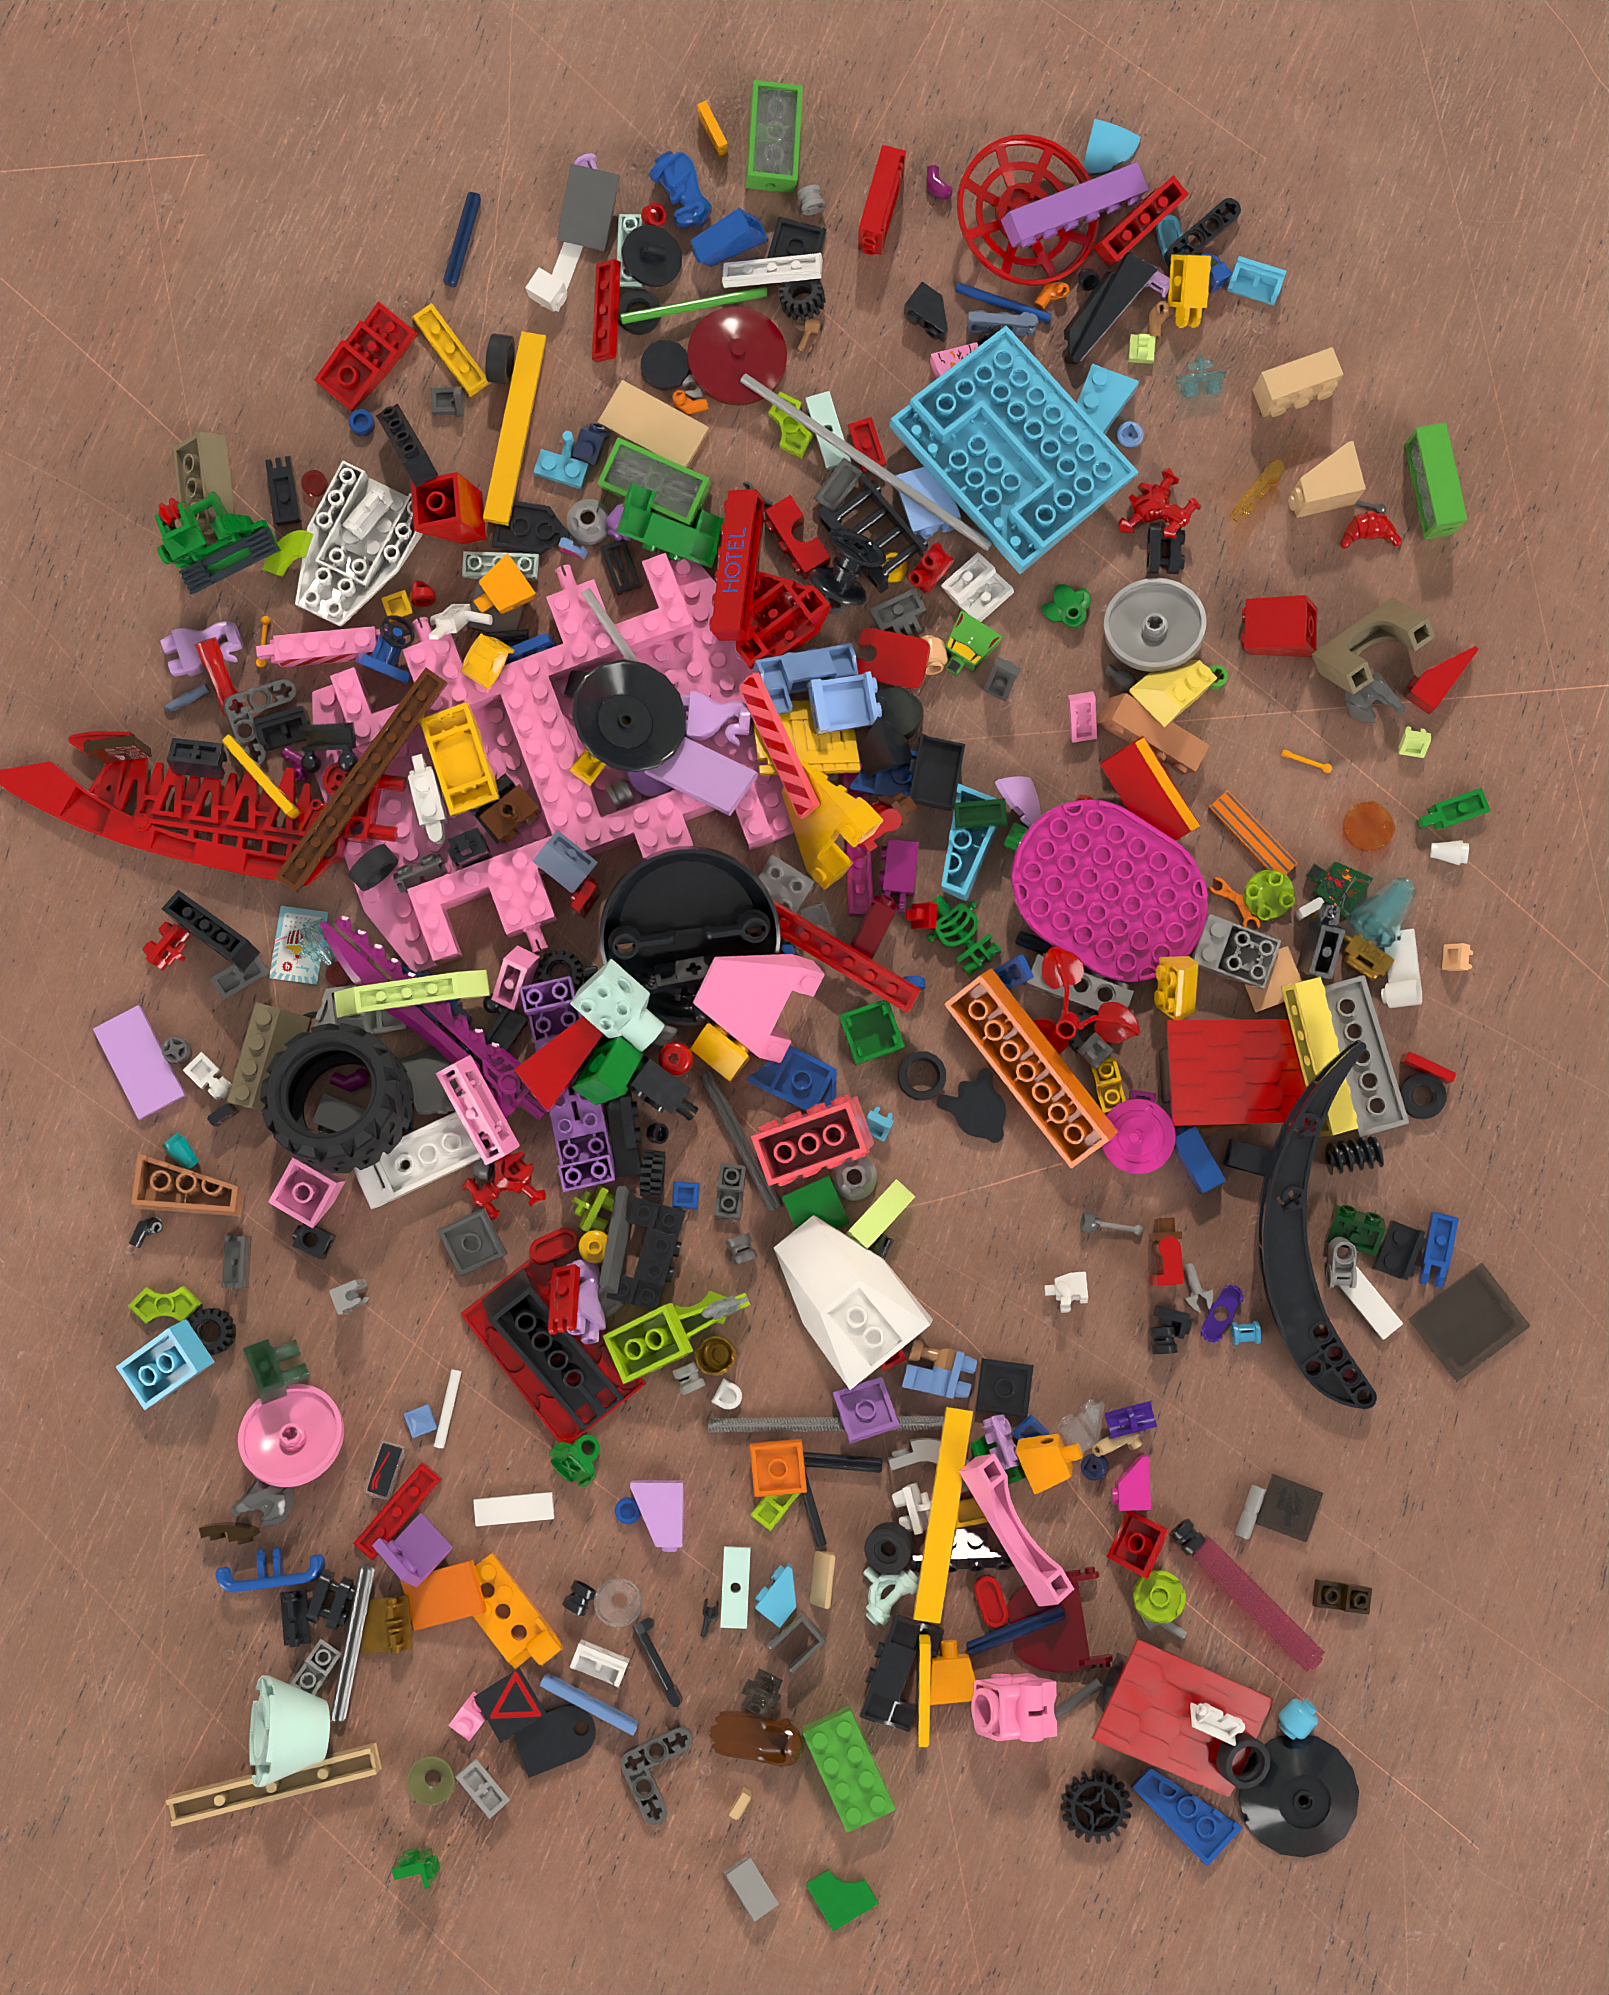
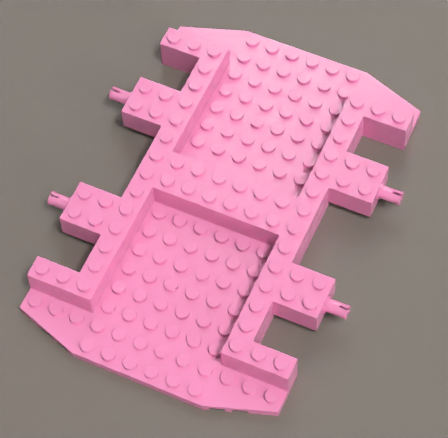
(534, 741)

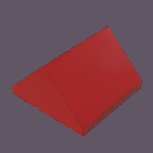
(1138, 1543)

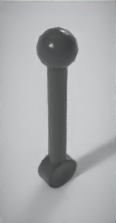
(1380, 508)

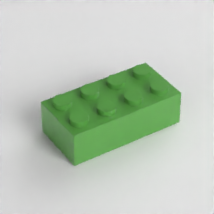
(848, 1768)

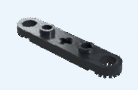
(678, 973)

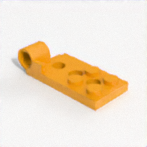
(540, 1640)

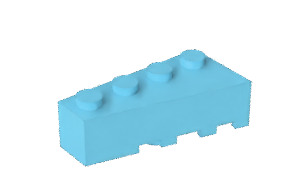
(1105, 395)
(966, 850)

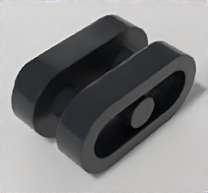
(1174, 560)
(336, 1615)

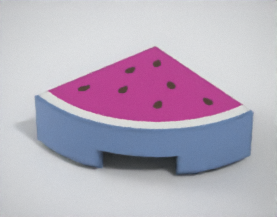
(566, 546)

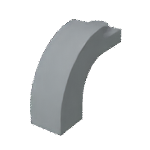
(922, 1450)

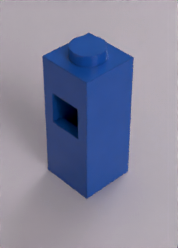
(1197, 1159)

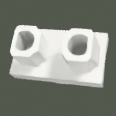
(918, 1508)

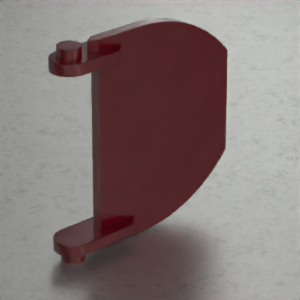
(1062, 1644)

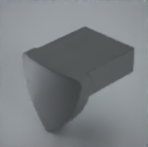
(447, 401)

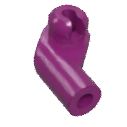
(937, 186)
(295, 758)
(351, 1082)

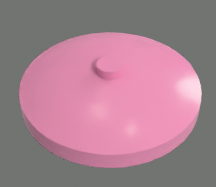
(291, 1437)

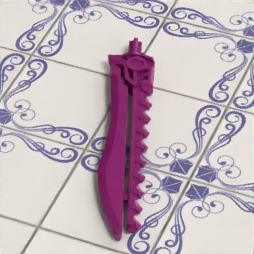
(496, 1061)

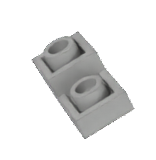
(316, 1668)

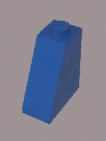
(729, 238)

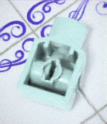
(618, 1006)

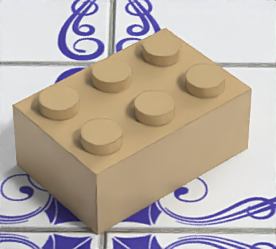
(1298, 383)

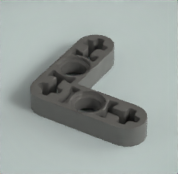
(245, 715)
(644, 1772)

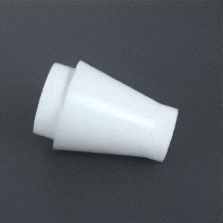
(1452, 852)

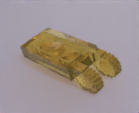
(1258, 489)

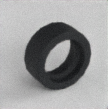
(499, 358)
(373, 867)
(930, 1058)
(1255, 1773)

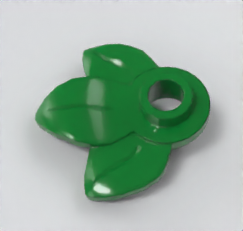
(1065, 603)

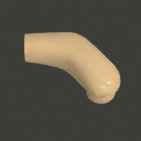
(1108, 1445)

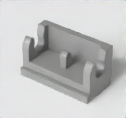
(346, 1298)
(482, 1788)
(750, 1888)

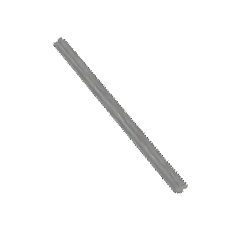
(811, 1424)

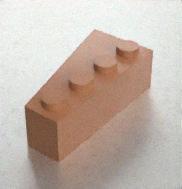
(1172, 744)
(180, 1190)

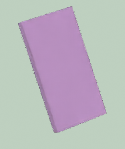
(705, 776)
(139, 1062)

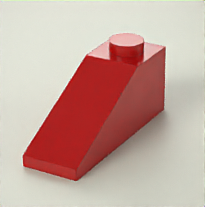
(1435, 682)

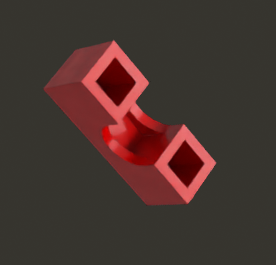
(783, 520)

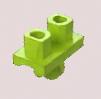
(590, 1219)

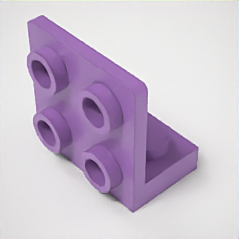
(414, 1551)

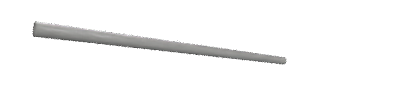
(866, 462)

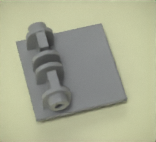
(785, 883)

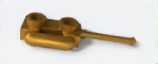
(1359, 947)

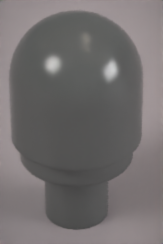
(1121, 678)

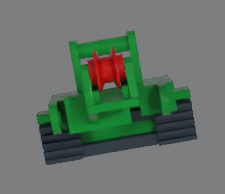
(201, 565)

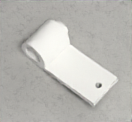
(1404, 974)

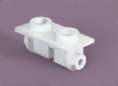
(368, 513)
(1214, 1723)

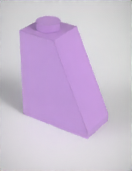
(662, 1510)

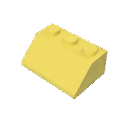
(1174, 690)

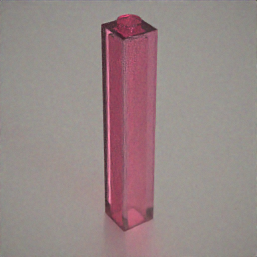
(1258, 1604)

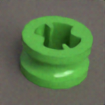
(1223, 672)

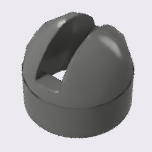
(483, 1171)

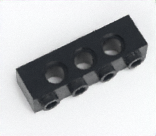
(407, 445)
(211, 930)

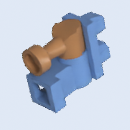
(944, 1375)

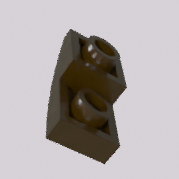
(238, 1532)
(1342, 1596)

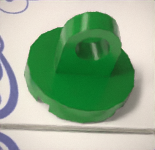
(573, 1463)

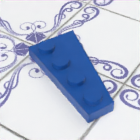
(1192, 1820)

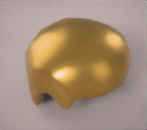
(715, 1356)

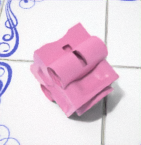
(1014, 1707)

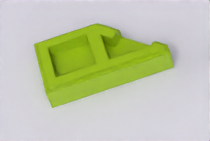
(772, 1508)

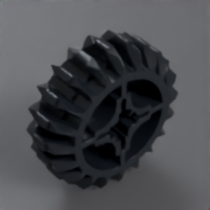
(1094, 1816)

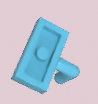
(562, 467)

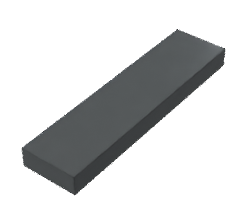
(616, 1240)

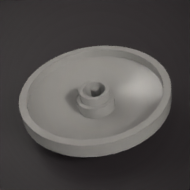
(1155, 624)

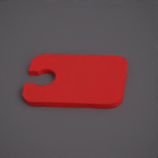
(899, 658)

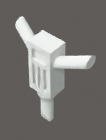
(455, 618)

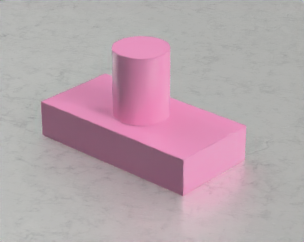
(1082, 717)

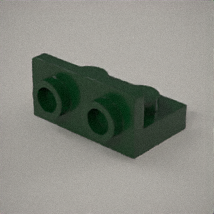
(1359, 1228)

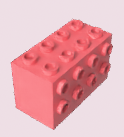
(812, 1140)

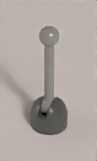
(1091, 1222)

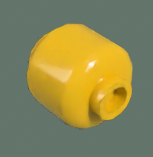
(593, 1246)

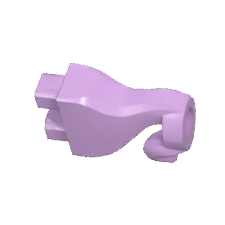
(185, 638)
(709, 717)
(590, 1313)

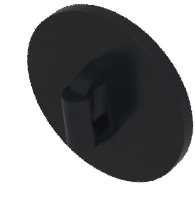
(651, 256)

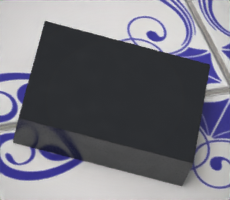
(935, 772)

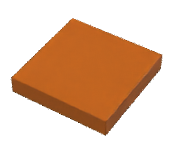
(778, 1467)

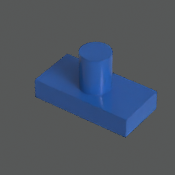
(1014, 972)

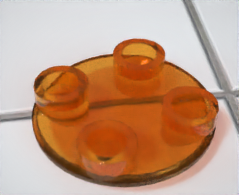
(1368, 826)

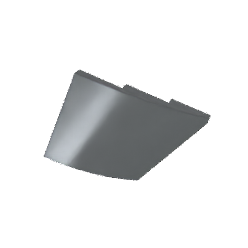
(427, 1089)

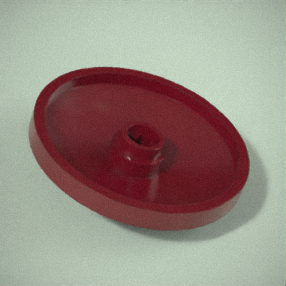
(734, 344)

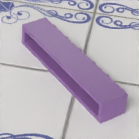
(1075, 205)

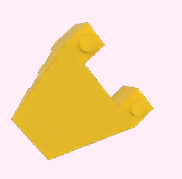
(836, 815)

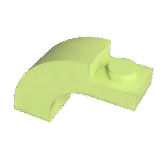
(880, 1214)

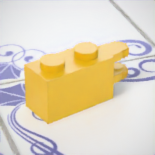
(1189, 287)

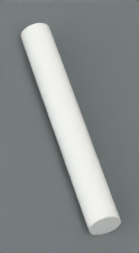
(447, 1408)

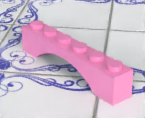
(1039, 1572)

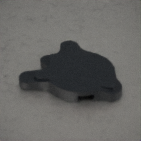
(978, 1108)

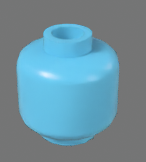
(1298, 1718)

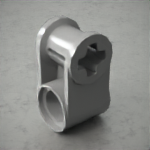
(1341, 1269)

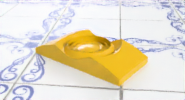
(460, 759)

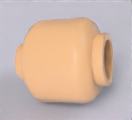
(938, 655)

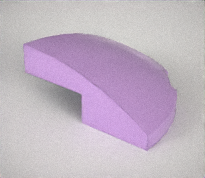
(1021, 796)

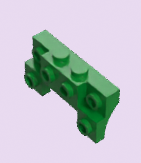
(656, 532)

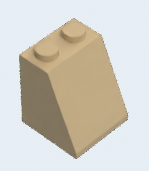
(1330, 484)

